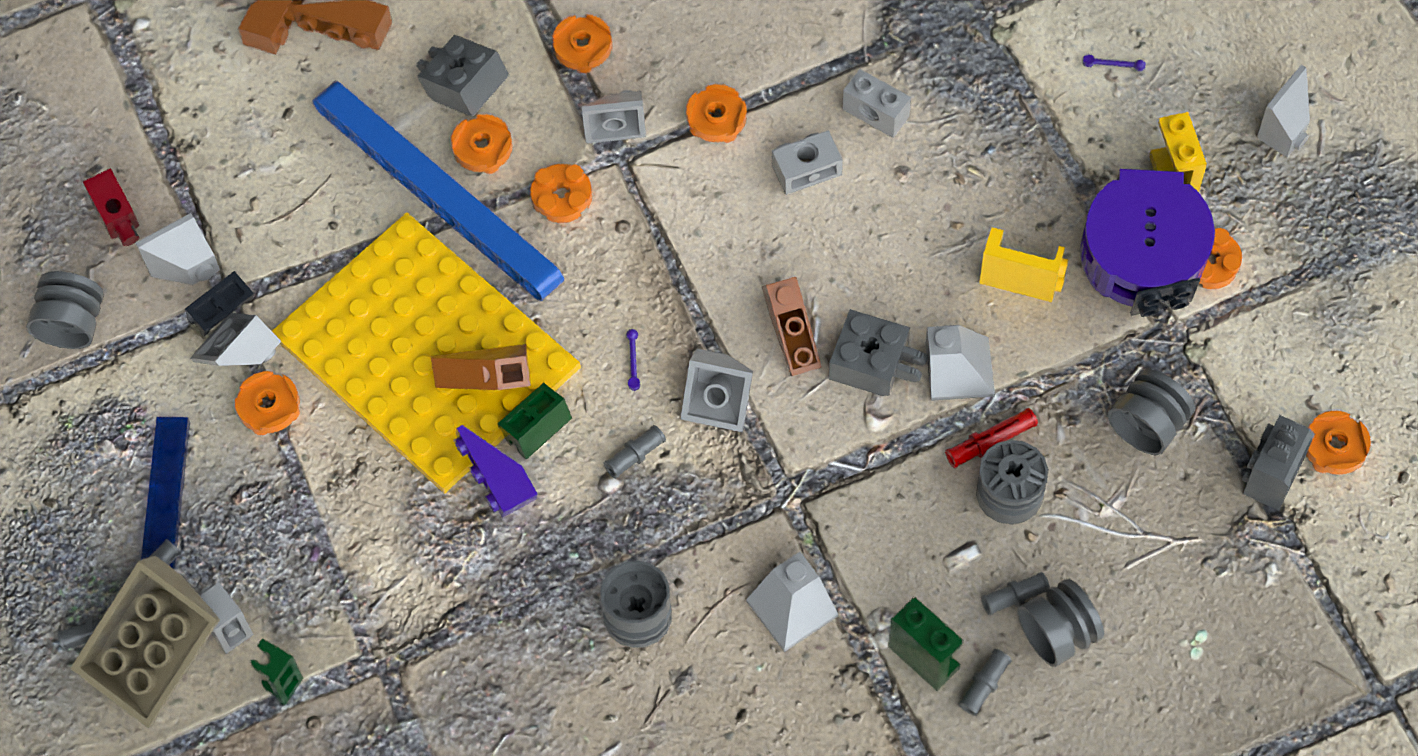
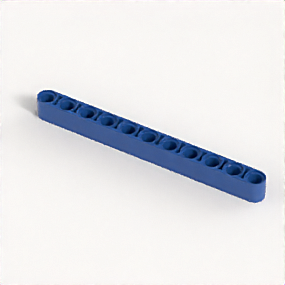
(439, 191)

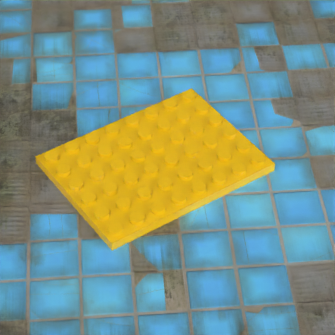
(383, 320)

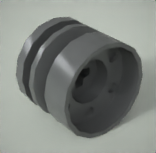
(65, 310)
(1151, 412)
(1004, 496)
(636, 604)
(1060, 622)

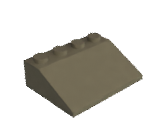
(146, 640)

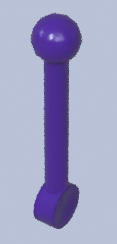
(1089, 61)
(633, 382)

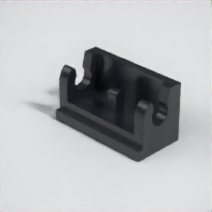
(218, 303)

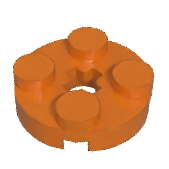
(582, 57)
(721, 128)
(487, 158)
(556, 177)
(1226, 264)
(269, 419)
(1333, 460)

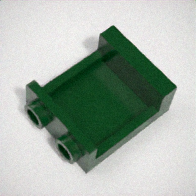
(924, 643)

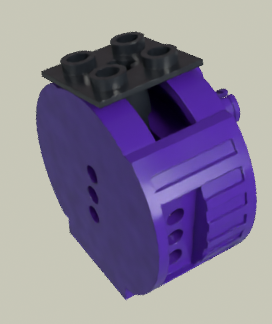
(1147, 240)

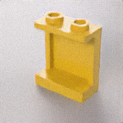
(1181, 150)
(1021, 271)

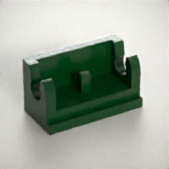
(535, 420)
(281, 672)

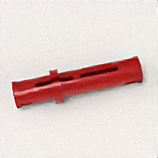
(979, 443)

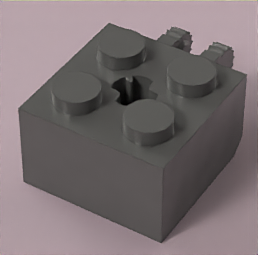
(462, 74)
(872, 354)
(1277, 461)

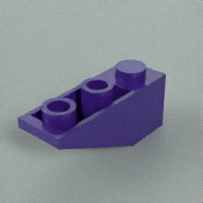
(502, 476)

